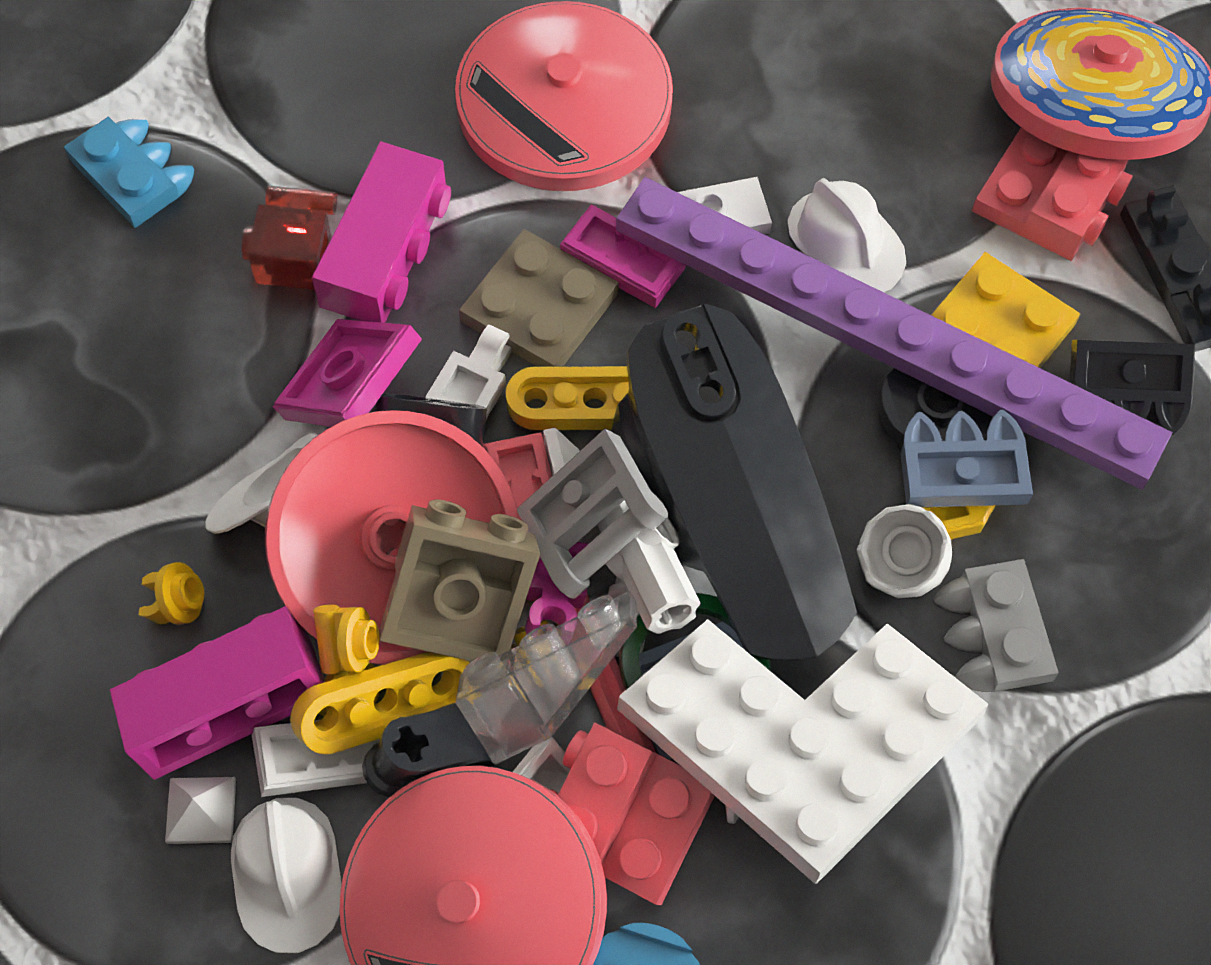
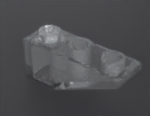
(533, 688)

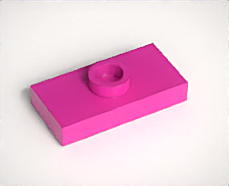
(632, 264)

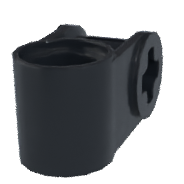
(421, 746)

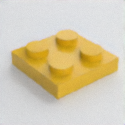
(1007, 311)

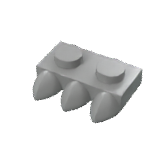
(1002, 626)

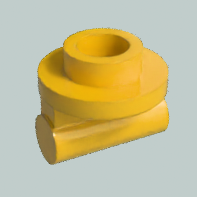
(345, 638)

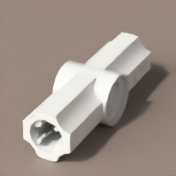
(654, 575)

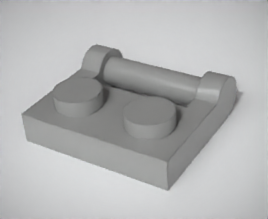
(582, 497)

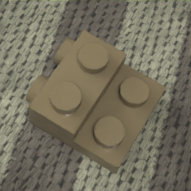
(459, 582)

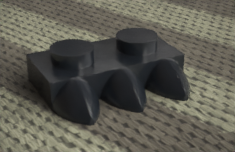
(1138, 375)

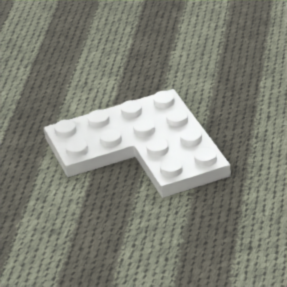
(796, 768)

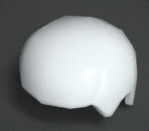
(905, 551)

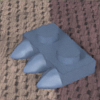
(965, 466)

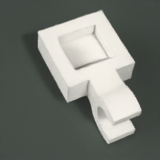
(478, 377)

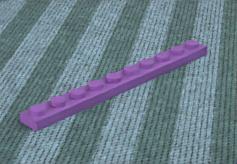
(894, 332)

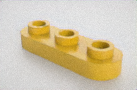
(565, 395)
(351, 711)

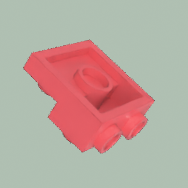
(1051, 194)
(634, 808)

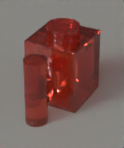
(289, 236)

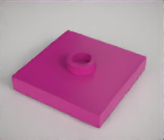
(347, 372)

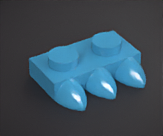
(129, 172)

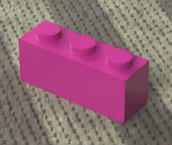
(382, 234)
(215, 693)

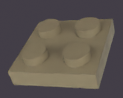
(541, 300)

